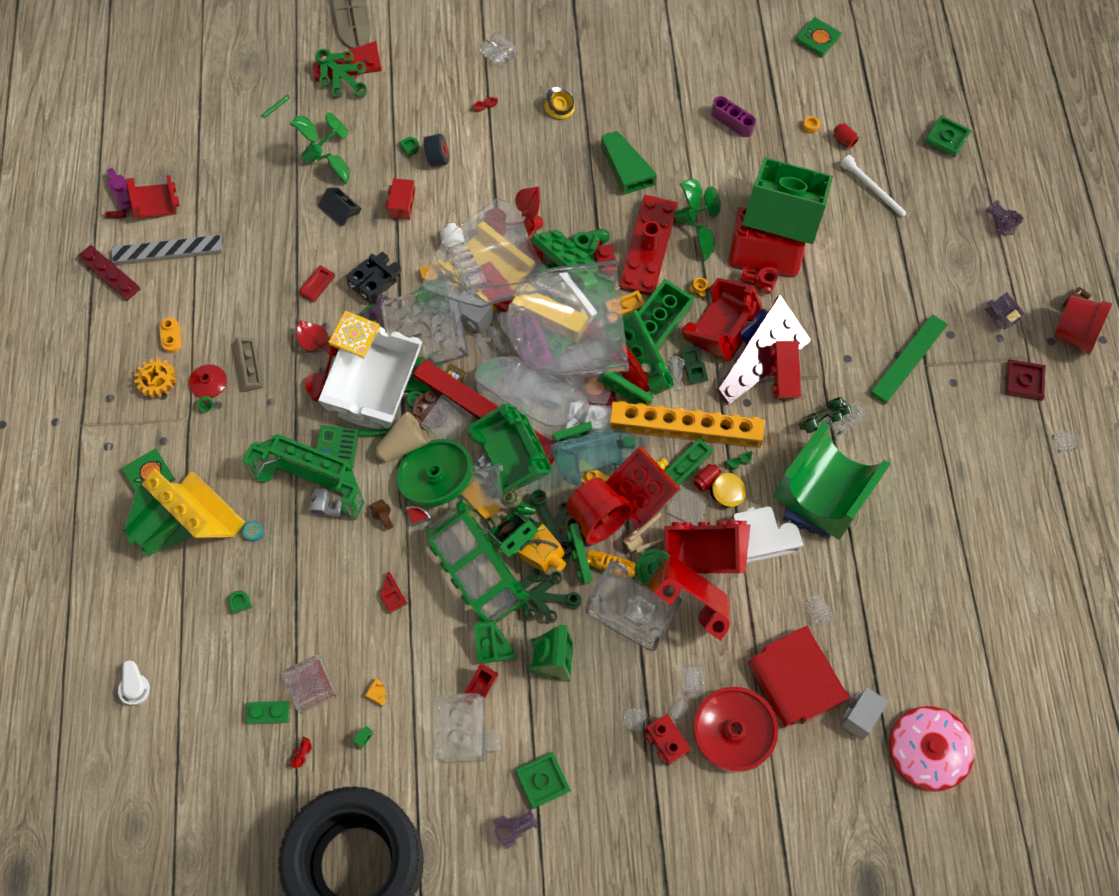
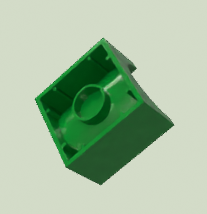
(788, 200)
(827, 484)

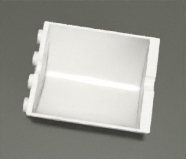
(371, 387)

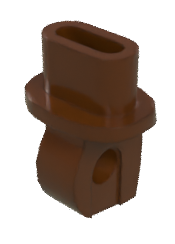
(380, 511)

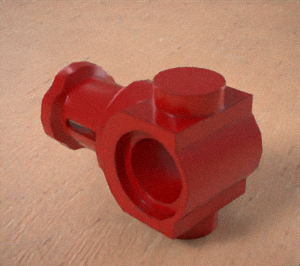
(759, 278)

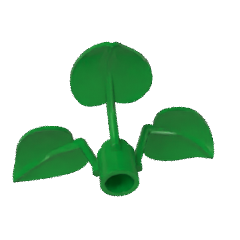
(313, 152)
(693, 194)

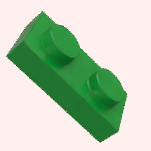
(268, 712)

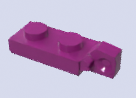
(118, 187)

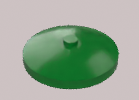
(435, 473)

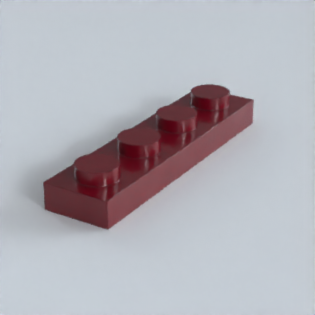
(108, 272)

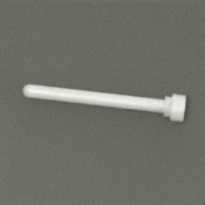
(849, 164)

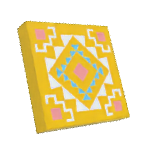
(354, 334)

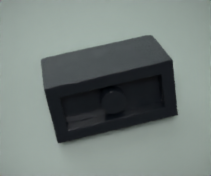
(338, 205)

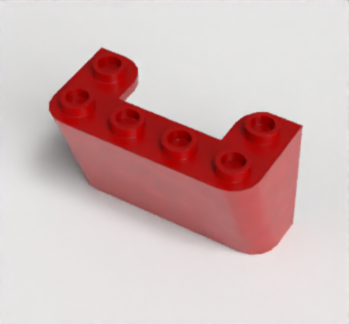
(709, 547)
(674, 573)

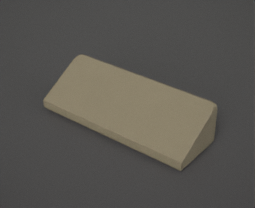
(247, 364)

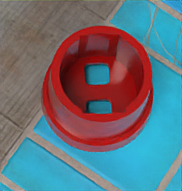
(1082, 322)
(598, 510)

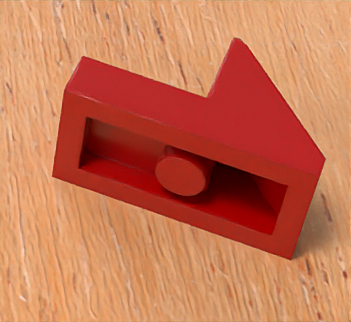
(482, 681)

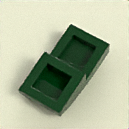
(693, 365)

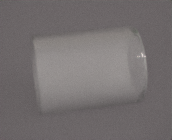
(678, 710)

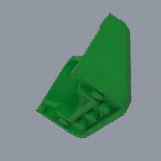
(512, 444)

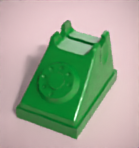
(553, 654)

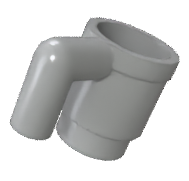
(319, 504)

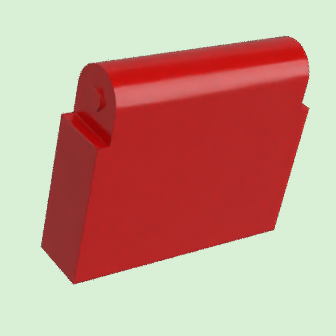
(797, 678)

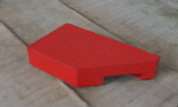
(392, 595)

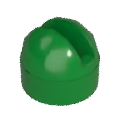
(201, 405)

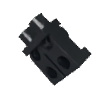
(373, 276)

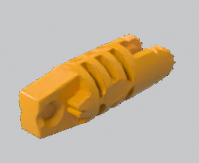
(601, 561)

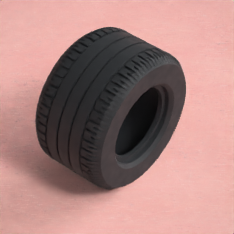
(339, 811)

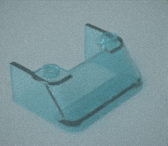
(593, 452)

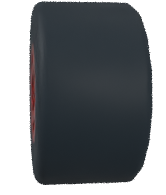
(436, 150)

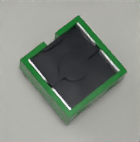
(513, 533)

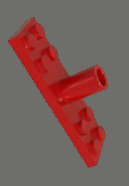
(648, 245)

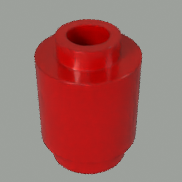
(845, 135)
(706, 477)

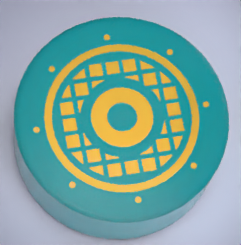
(253, 531)

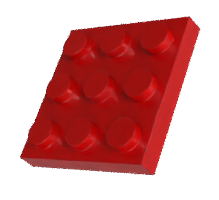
(643, 485)

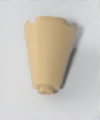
(402, 438)

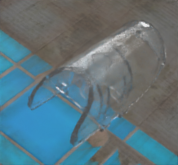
(542, 397)

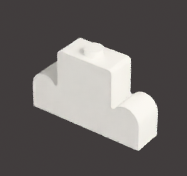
(766, 538)

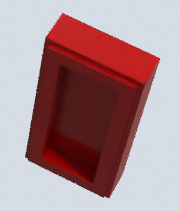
(316, 284)

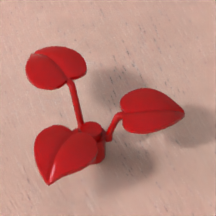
(528, 203)
(310, 337)

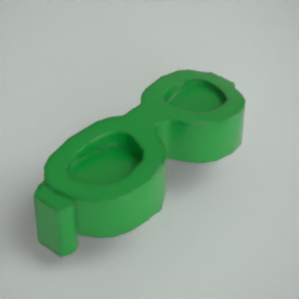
(745, 459)

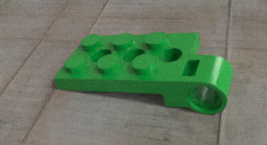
(559, 248)
(659, 376)

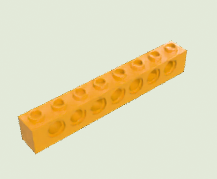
(677, 429)

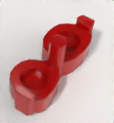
(488, 103)
(299, 758)

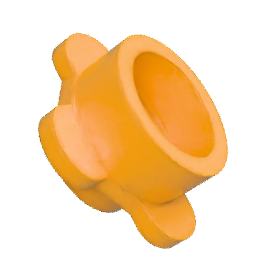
(700, 282)

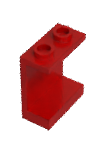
(152, 199)

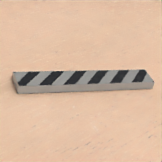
(166, 249)

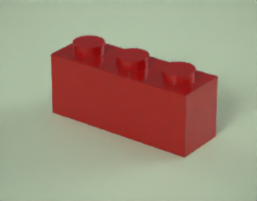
(785, 369)

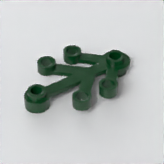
(835, 410)
(553, 526)
(539, 596)

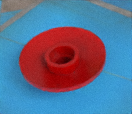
(211, 387)

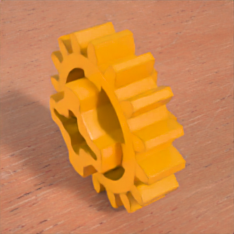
(155, 378)

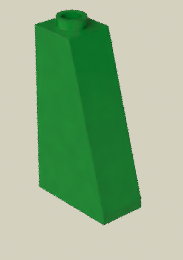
(626, 164)

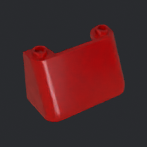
(724, 318)

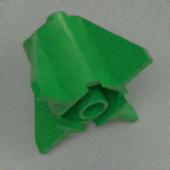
(152, 523)

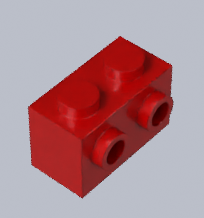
(401, 198)
(667, 740)

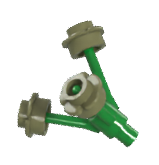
(512, 500)

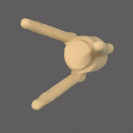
(633, 540)

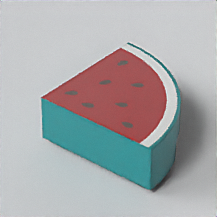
(418, 515)

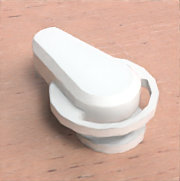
(133, 684)

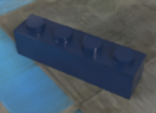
(801, 522)

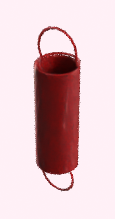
(116, 214)

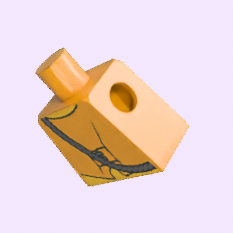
(543, 551)

